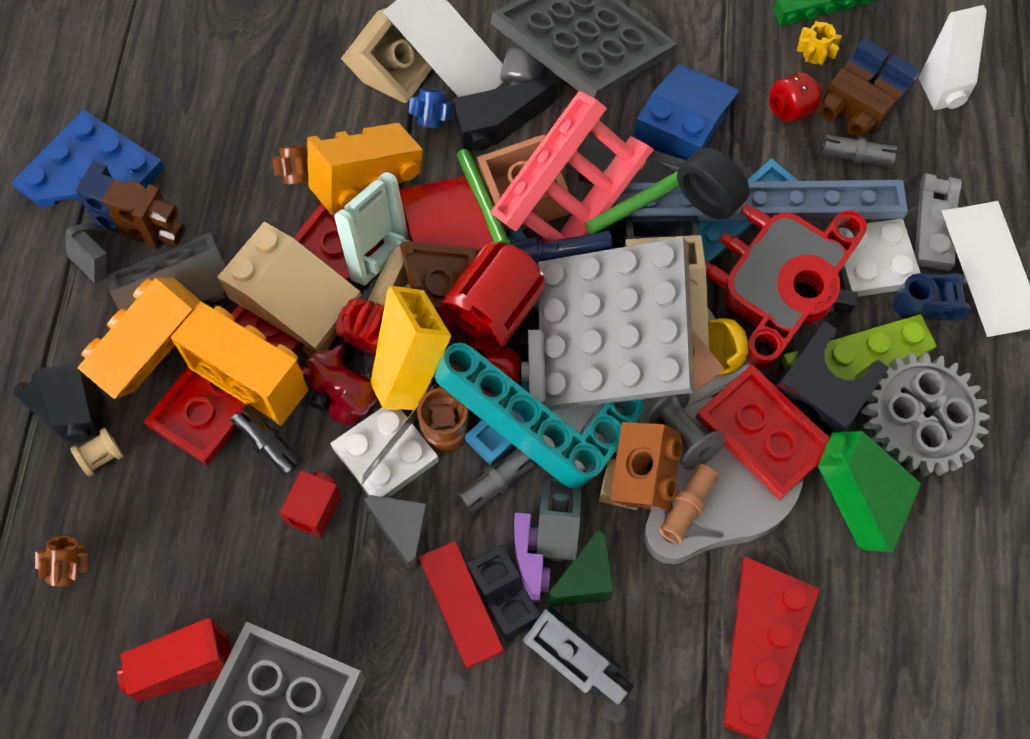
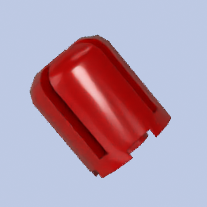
(493, 296)

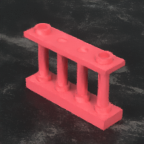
(549, 159)

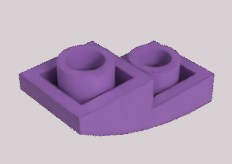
(530, 566)

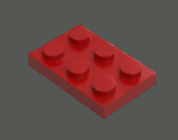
(765, 431)

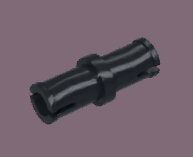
(266, 439)

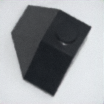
(64, 401)

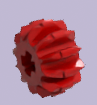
(360, 324)

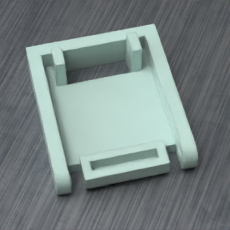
(366, 220)

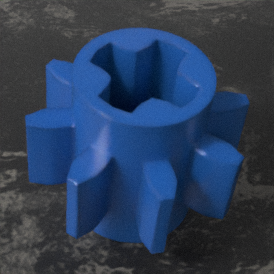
(430, 108)

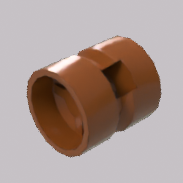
(442, 420)

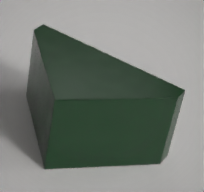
(586, 578)

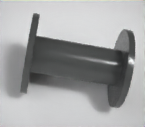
(700, 446)

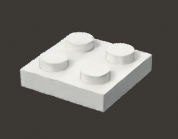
(880, 260)
(400, 466)

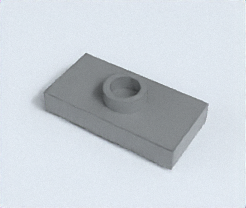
(534, 371)

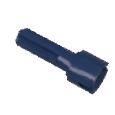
(566, 247)

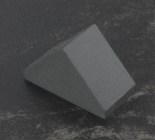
(402, 524)

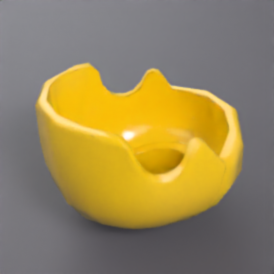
(728, 344)

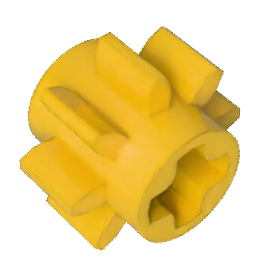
(819, 43)

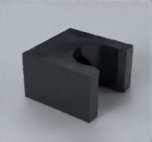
(818, 392)

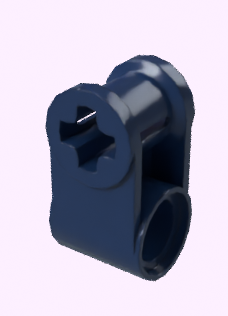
(937, 297)

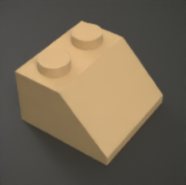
(386, 59)

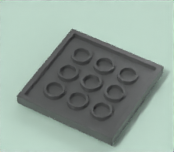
(585, 41)

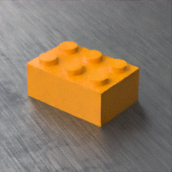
(138, 337)
(241, 362)

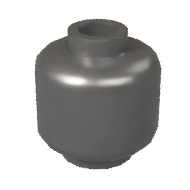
(521, 67)

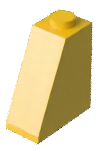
(407, 348)

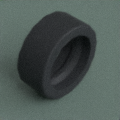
(713, 183)

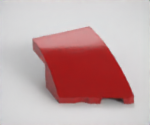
(445, 214)

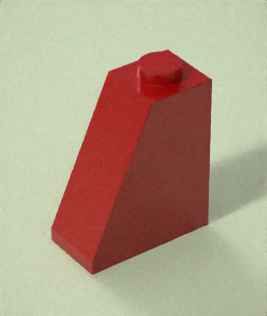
(175, 661)

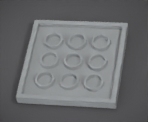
(617, 325)

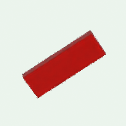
(461, 605)

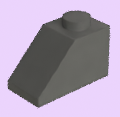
(558, 521)

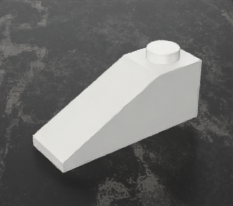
(955, 59)

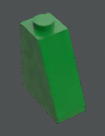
(868, 489)

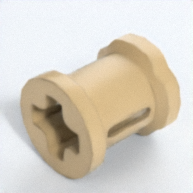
(96, 452)

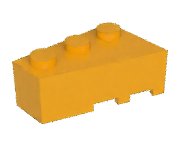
(348, 164)

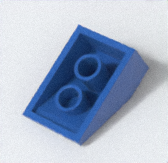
(684, 112)

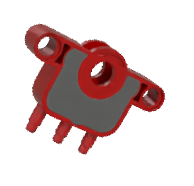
(765, 276)

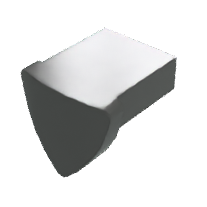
(85, 252)

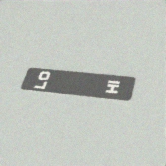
(390, 444)

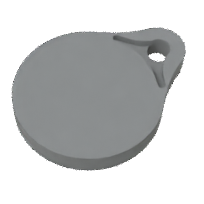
(734, 511)

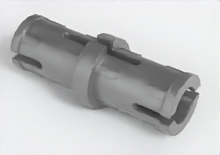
(859, 150)
(495, 480)

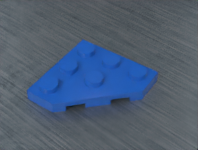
(67, 158)

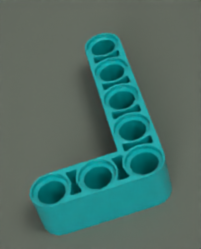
(537, 418)

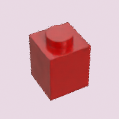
(311, 503)

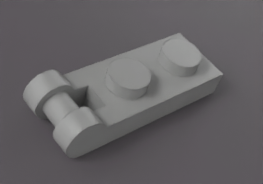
(933, 240)

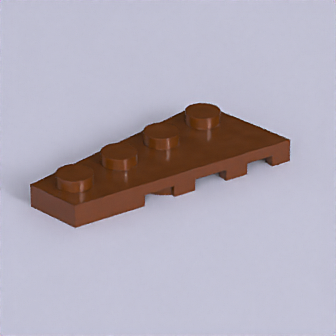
(435, 271)

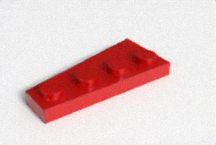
(764, 644)

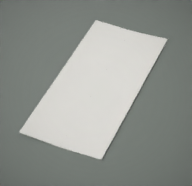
(447, 44)
(991, 266)

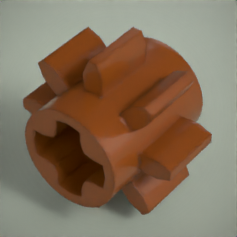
(292, 164)
(61, 561)

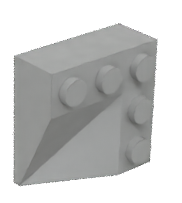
(278, 692)

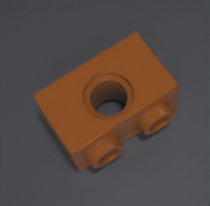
(636, 448)

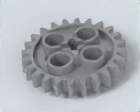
(947, 392)

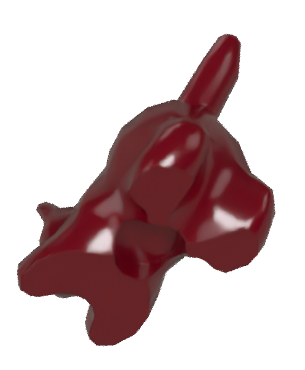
(348, 391)

